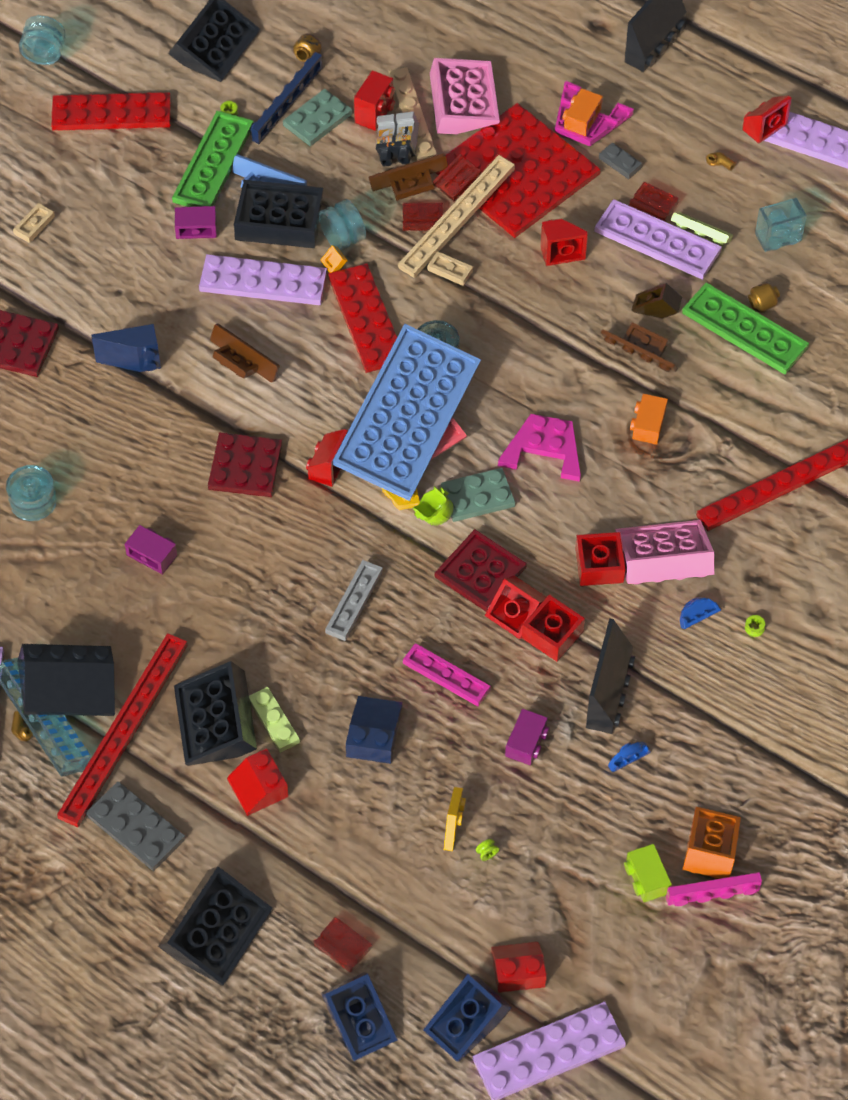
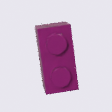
(195, 222)
(151, 549)
(526, 737)

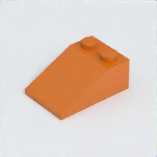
(712, 843)

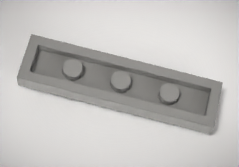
(354, 600)

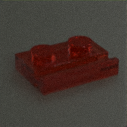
(457, 177)
(654, 201)
(421, 216)
(342, 944)

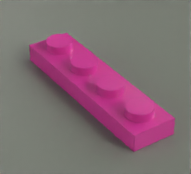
(446, 674)
(707, 890)

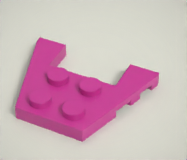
(602, 124)
(547, 438)

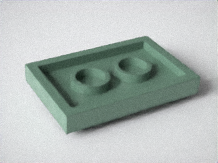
(317, 117)
(479, 494)

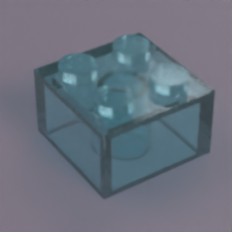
(780, 224)

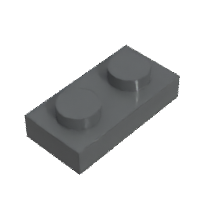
(620, 160)

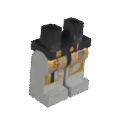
(397, 137)

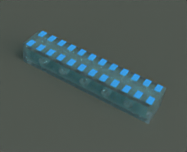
(51, 731)

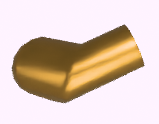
(720, 159)
(19, 729)

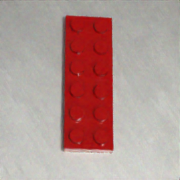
(111, 111)
(364, 314)

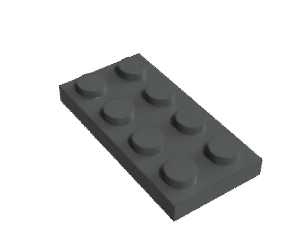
(135, 826)

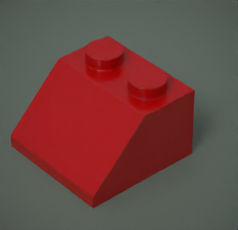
(767, 118)
(562, 242)
(321, 466)
(514, 605)
(258, 782)
(519, 967)

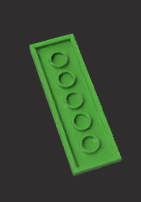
(212, 160)
(745, 328)

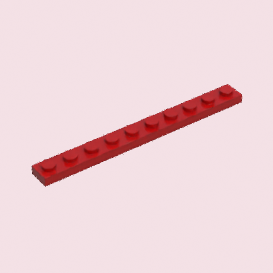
(774, 486)
(122, 730)

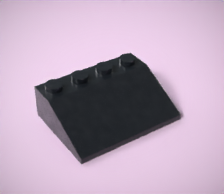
(652, 31)
(214, 40)
(278, 214)
(67, 679)
(610, 680)
(215, 715)
(215, 926)

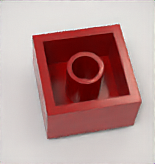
(373, 100)
(600, 559)
(553, 628)

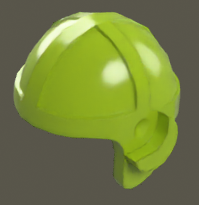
(434, 507)

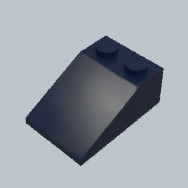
(128, 348)
(373, 729)
(359, 1016)
(467, 1017)

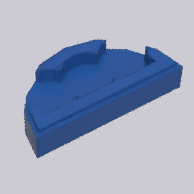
(697, 610)
(628, 754)

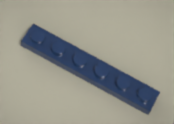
(286, 98)

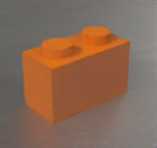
(582, 112)
(649, 418)

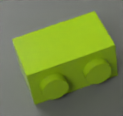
(647, 872)

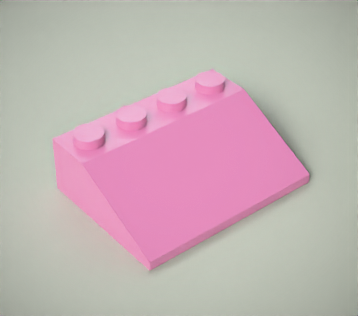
(463, 95)
(666, 552)

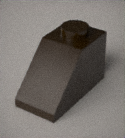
(657, 302)

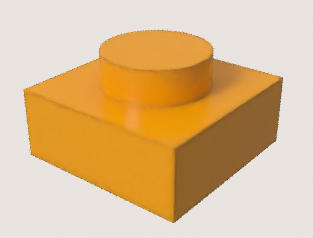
(333, 259)

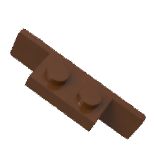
(410, 178)
(644, 342)
(241, 356)

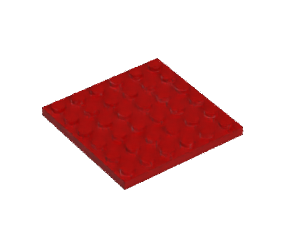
(544, 171)

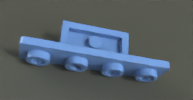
(257, 171)

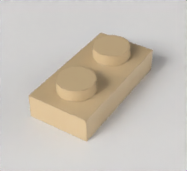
(34, 223)
(450, 268)

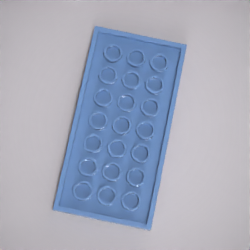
(406, 412)

